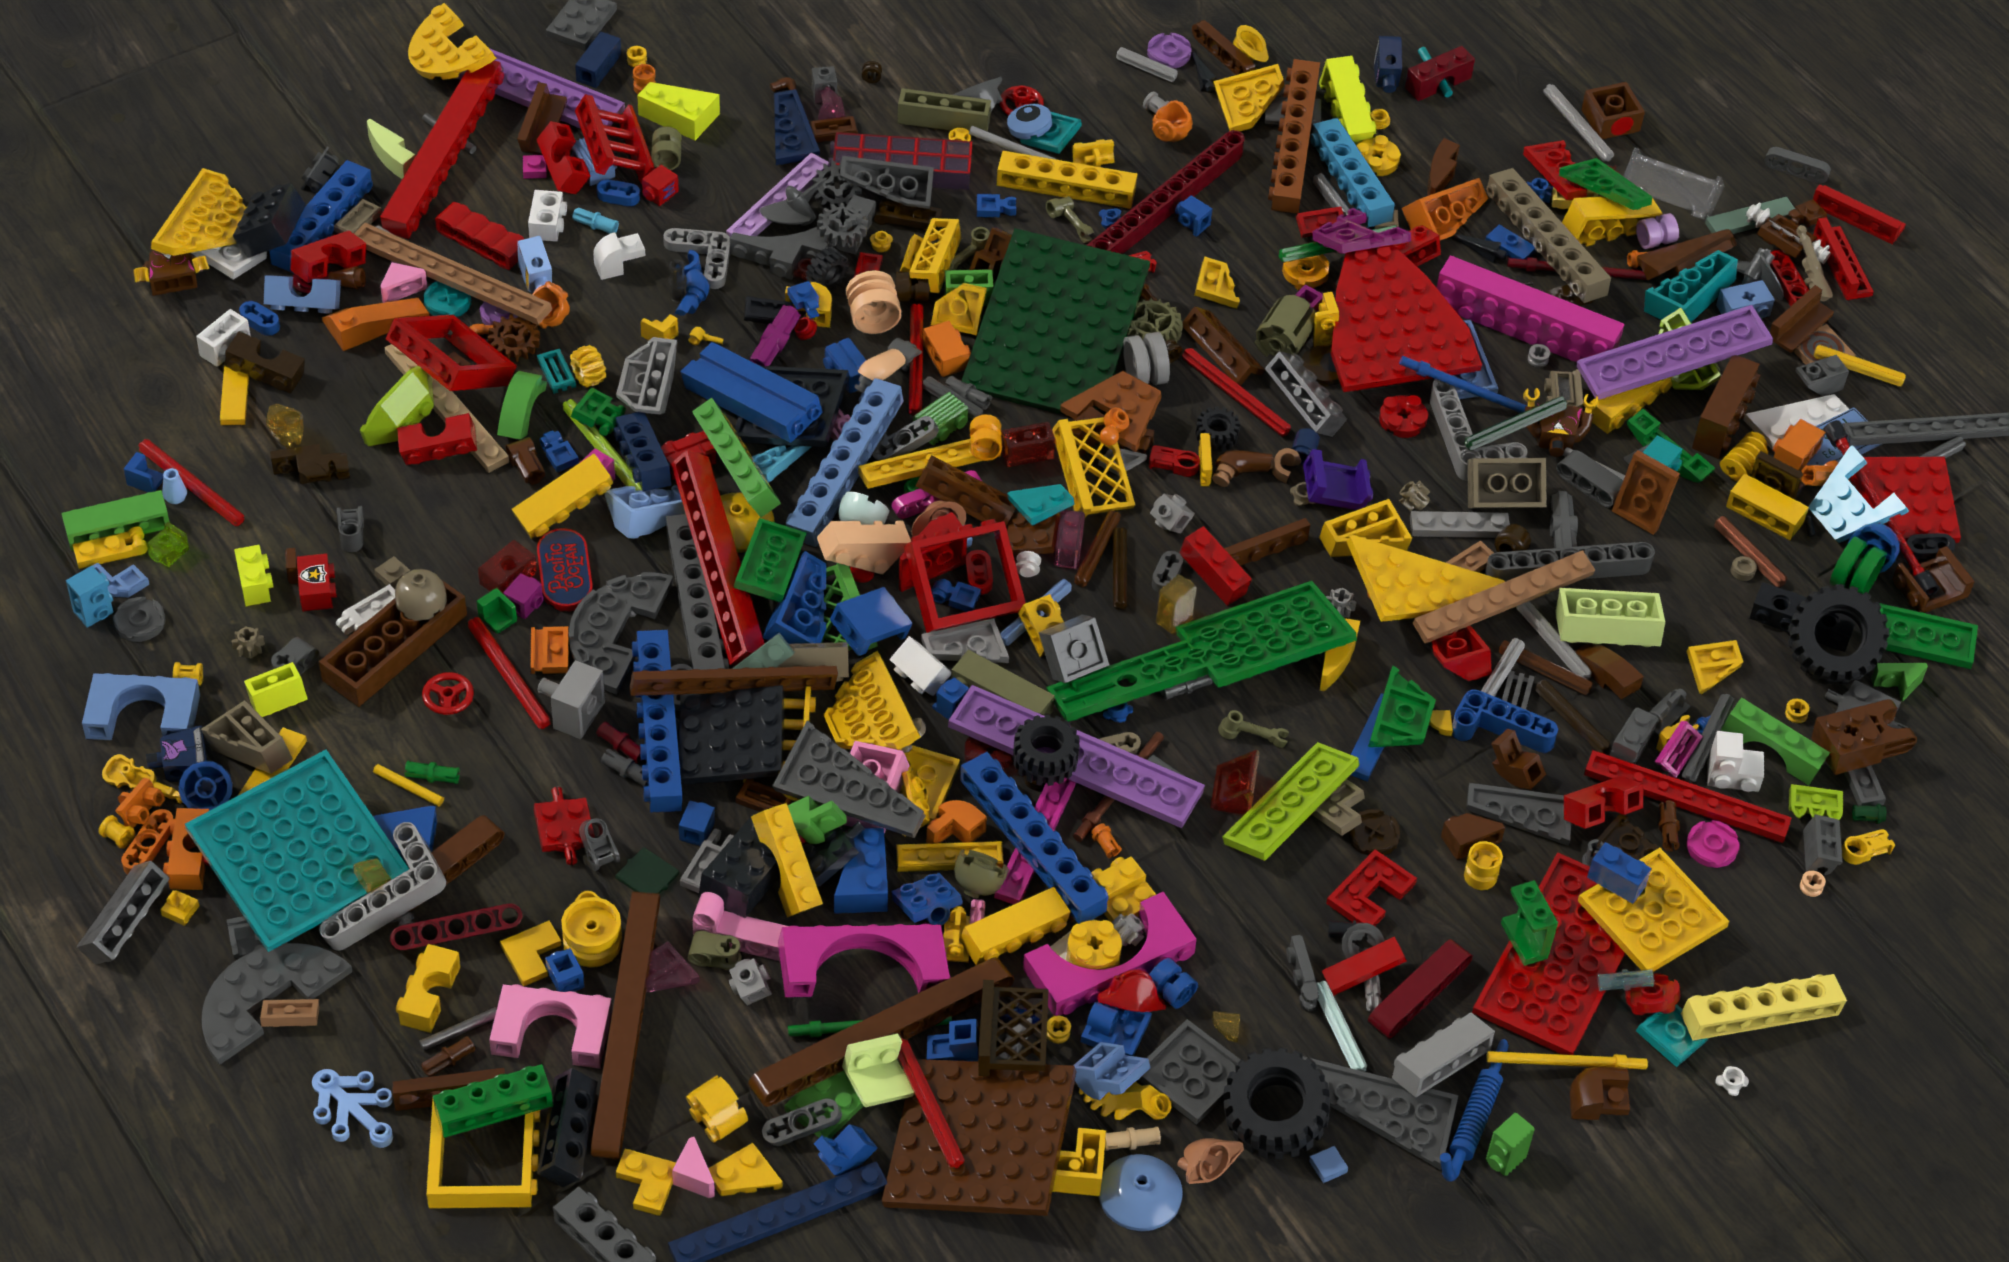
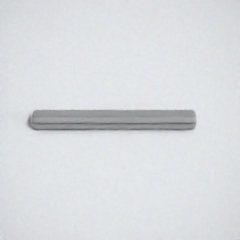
(1578, 123)
(1552, 637)

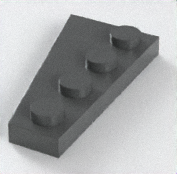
(1522, 809)

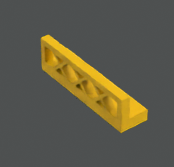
(943, 250)

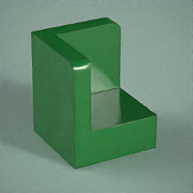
(496, 610)

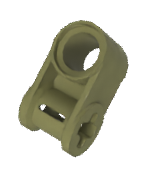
(713, 949)

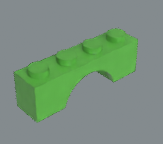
(1800, 754)

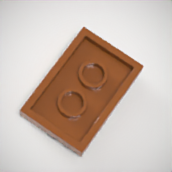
(1645, 492)

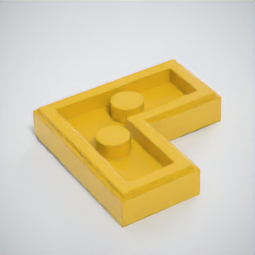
(525, 948)

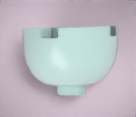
(856, 507)

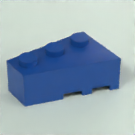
(864, 877)

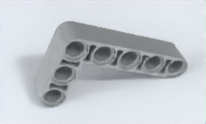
(1456, 428)
(392, 894)

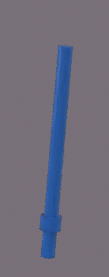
(1423, 368)

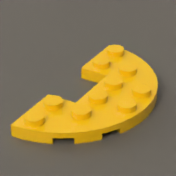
(437, 56)

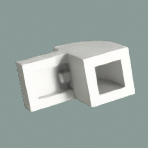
(612, 251)

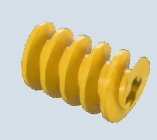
(1743, 456)

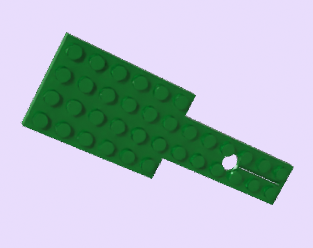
(1223, 645)

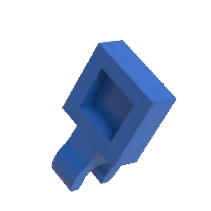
(804, 297)

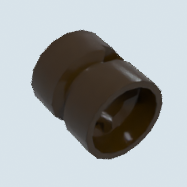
(911, 288)

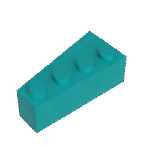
(1693, 287)

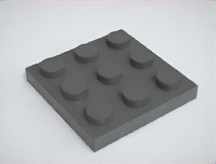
(1190, 1071)

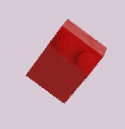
(937, 558)

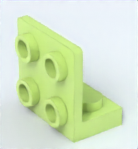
(876, 1071)

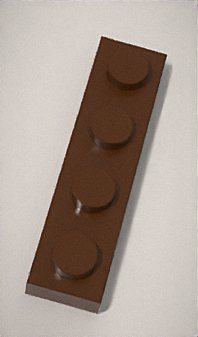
(1270, 542)

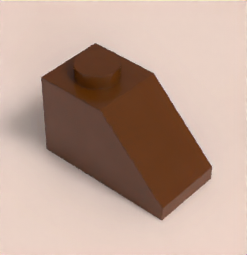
(1467, 829)

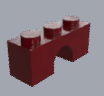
(1425, 77)

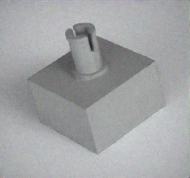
(575, 699)

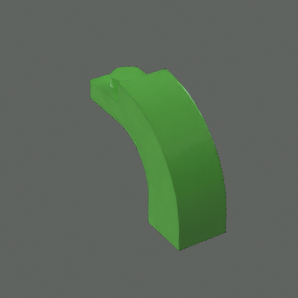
(519, 403)

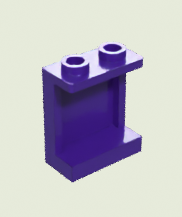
(1337, 483)

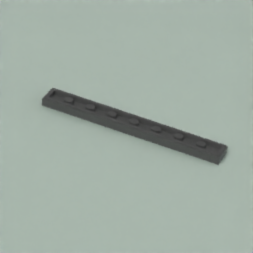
(1927, 429)

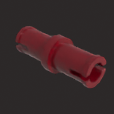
(620, 741)

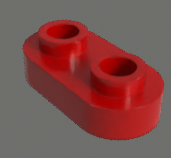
(981, 573)

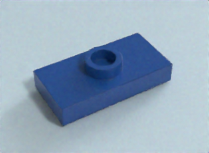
(1511, 243)

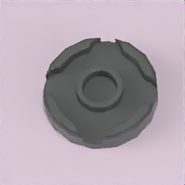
(139, 619)

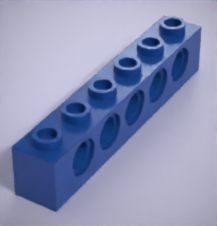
(325, 209)

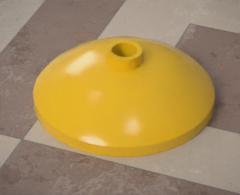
(741, 519)

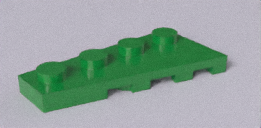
(1606, 182)

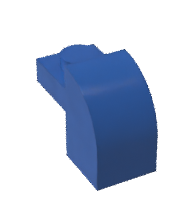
(958, 1045)
(846, 1151)

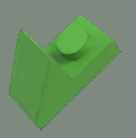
(1904, 675)

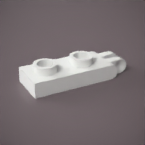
(364, 610)

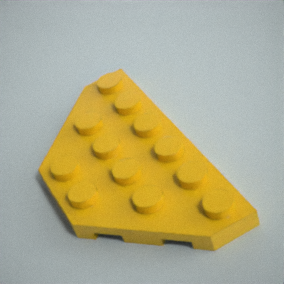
(202, 218)
(870, 709)

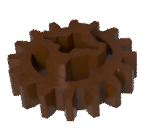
(514, 337)

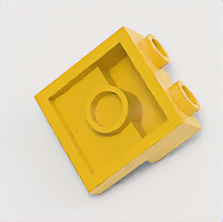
(1125, 887)

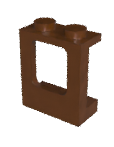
(1948, 574)

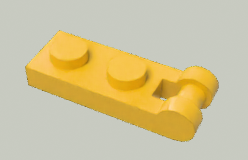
(110, 548)

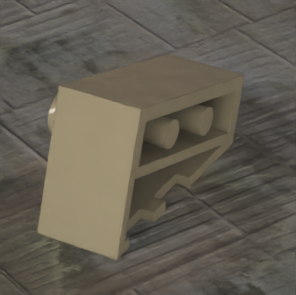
(247, 738)

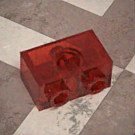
(506, 566)

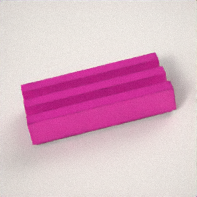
(1676, 746)

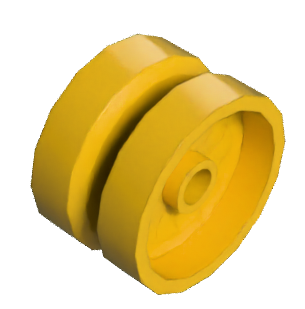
(592, 931)

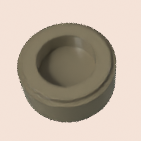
(1743, 568)

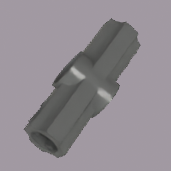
(1563, 522)

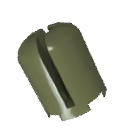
(1285, 326)

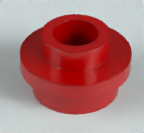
(805, 328)

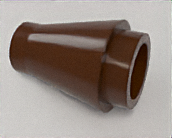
(350, 277)

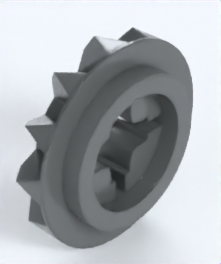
(1357, 932)

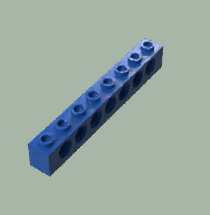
(658, 727)
(1050, 868)

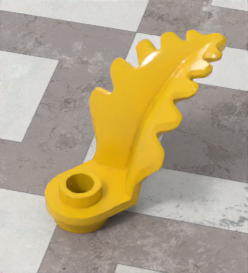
(1134, 1098)

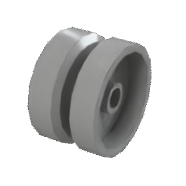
(1147, 358)

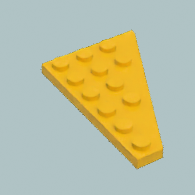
(1409, 583)

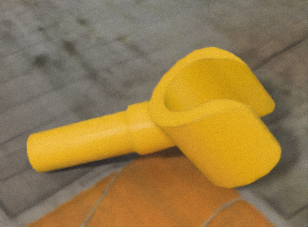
(698, 334)

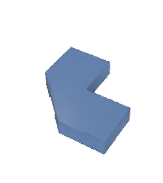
(126, 582)

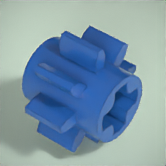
(1541, 188)

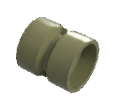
(666, 147)

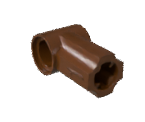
(524, 456)

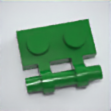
(592, 411)

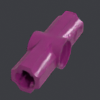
(775, 336)

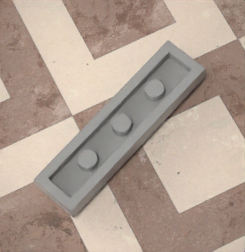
(1457, 524)

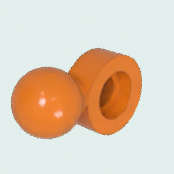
(1115, 421)

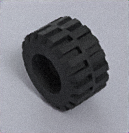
(1046, 766)

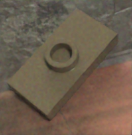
(362, 213)

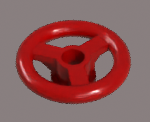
(1021, 96)
(448, 696)

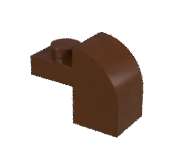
(993, 253)
(1514, 764)

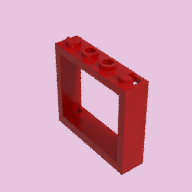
(412, 336)
(922, 586)

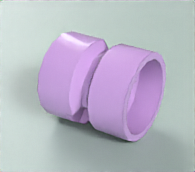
(1655, 231)

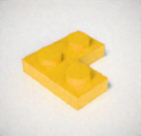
(653, 1176)

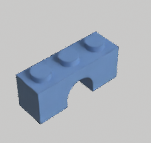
(280, 293)

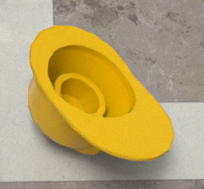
(1251, 43)

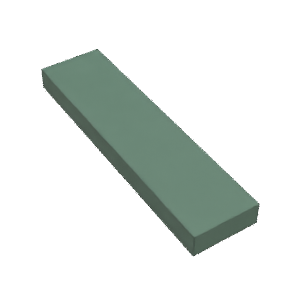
(1737, 219)

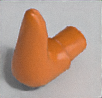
(481, 329)

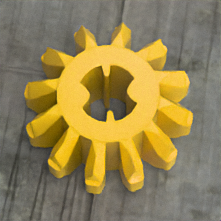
(588, 366)

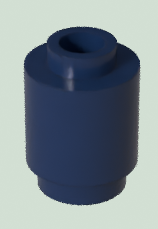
(1304, 442)

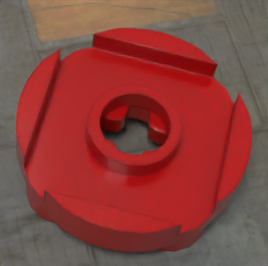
(1407, 405)
(1654, 999)

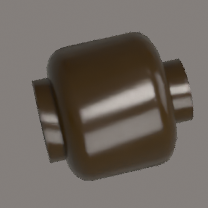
(1512, 539)

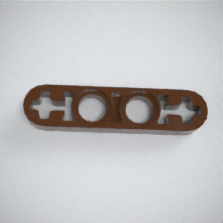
(1222, 48)

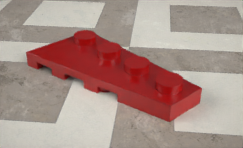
(1547, 160)

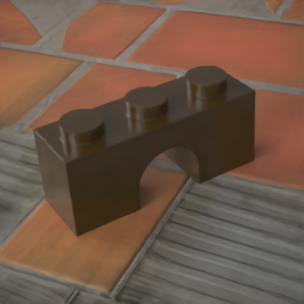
(281, 372)

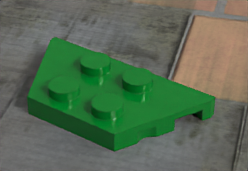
(1402, 713)

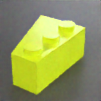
(679, 108)

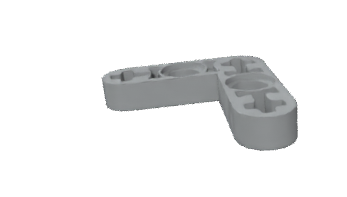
(708, 246)

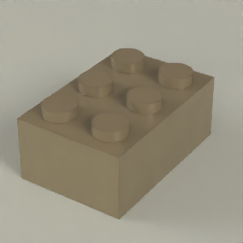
(1507, 483)

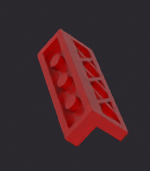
(1858, 214)
(1840, 264)

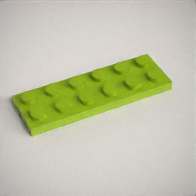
(1291, 801)

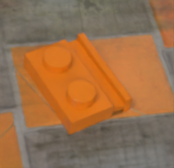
(550, 650)

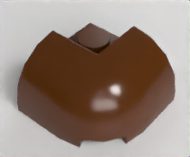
(1600, 1092)

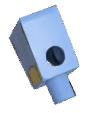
(534, 272)

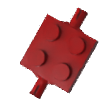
(560, 823)

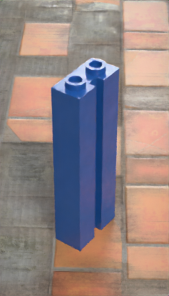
(752, 392)

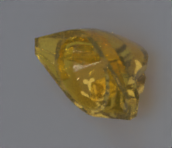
(285, 424)

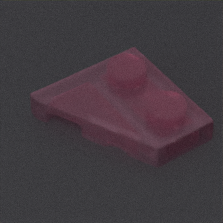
(669, 970)

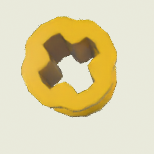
(188, 671)
(116, 831)

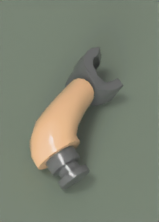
(883, 365)

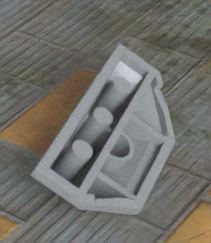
(648, 376)

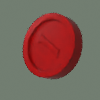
(861, 575)

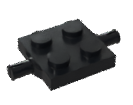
(832, 854)

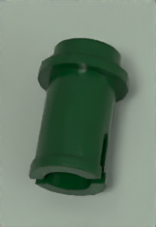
(1869, 813)

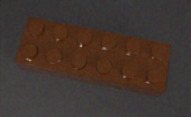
(386, 647)

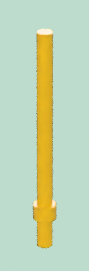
(1566, 1060)

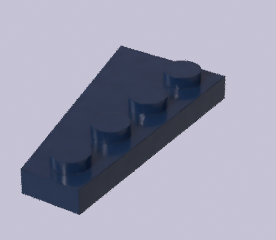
(792, 129)

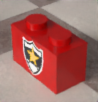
(315, 582)

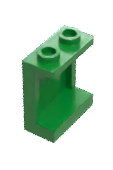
(1532, 926)

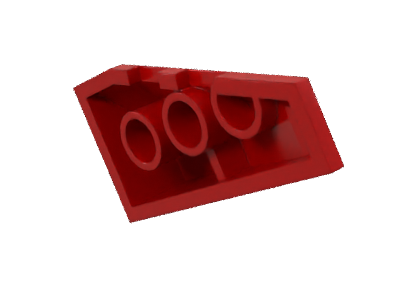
(1464, 654)

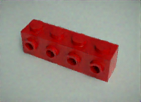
(1422, 247)

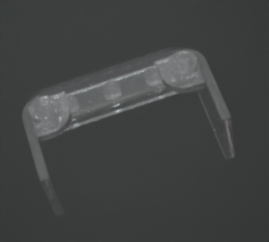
(1674, 184)

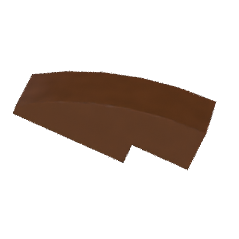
(1443, 166)
(1610, 669)

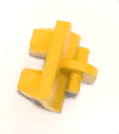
(1094, 153)

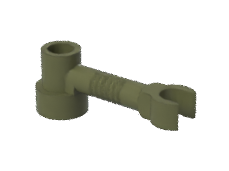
(1064, 206)
(979, 239)
(1234, 723)

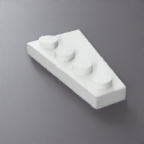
(230, 259)
(1775, 421)

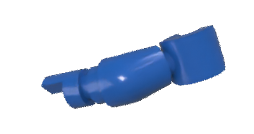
(697, 285)

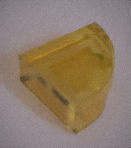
(1227, 1024)

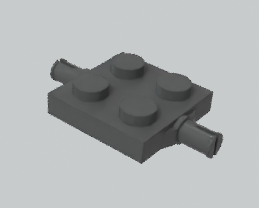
(1860, 695)

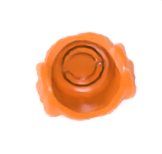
(1172, 122)
(557, 297)

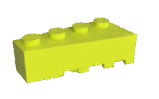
(1347, 97)

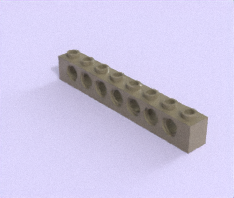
(1548, 235)

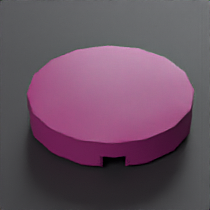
(1713, 844)

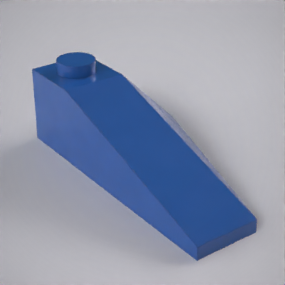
(803, 606)

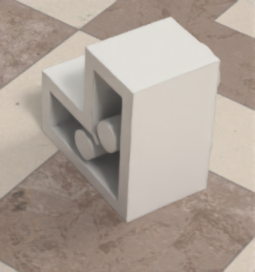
(1732, 766)

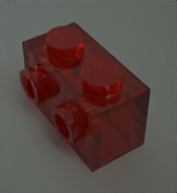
(1028, 444)

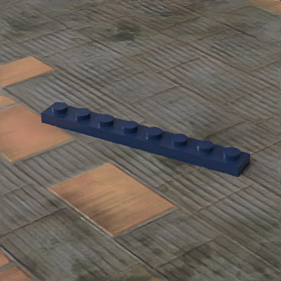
(779, 1215)

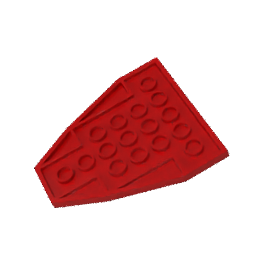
(1392, 313)

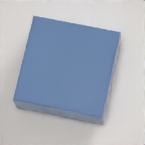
(1328, 1164)

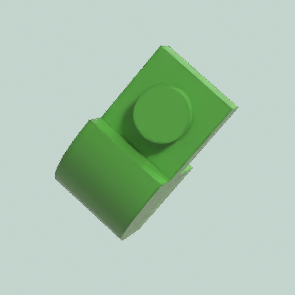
(814, 820)

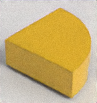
(1442, 722)

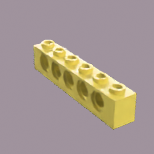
(1763, 1006)

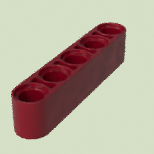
(468, 920)
(1420, 988)

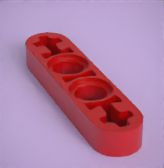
(1789, 269)

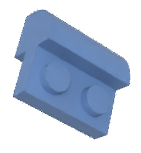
(1108, 1070)

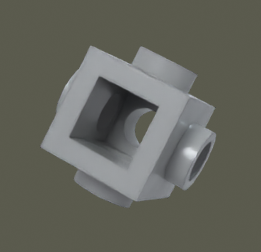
(1171, 513)
(750, 981)

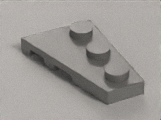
(978, 637)

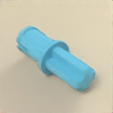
(595, 220)

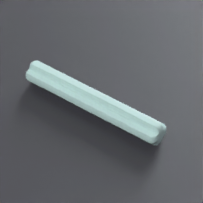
(1340, 1027)

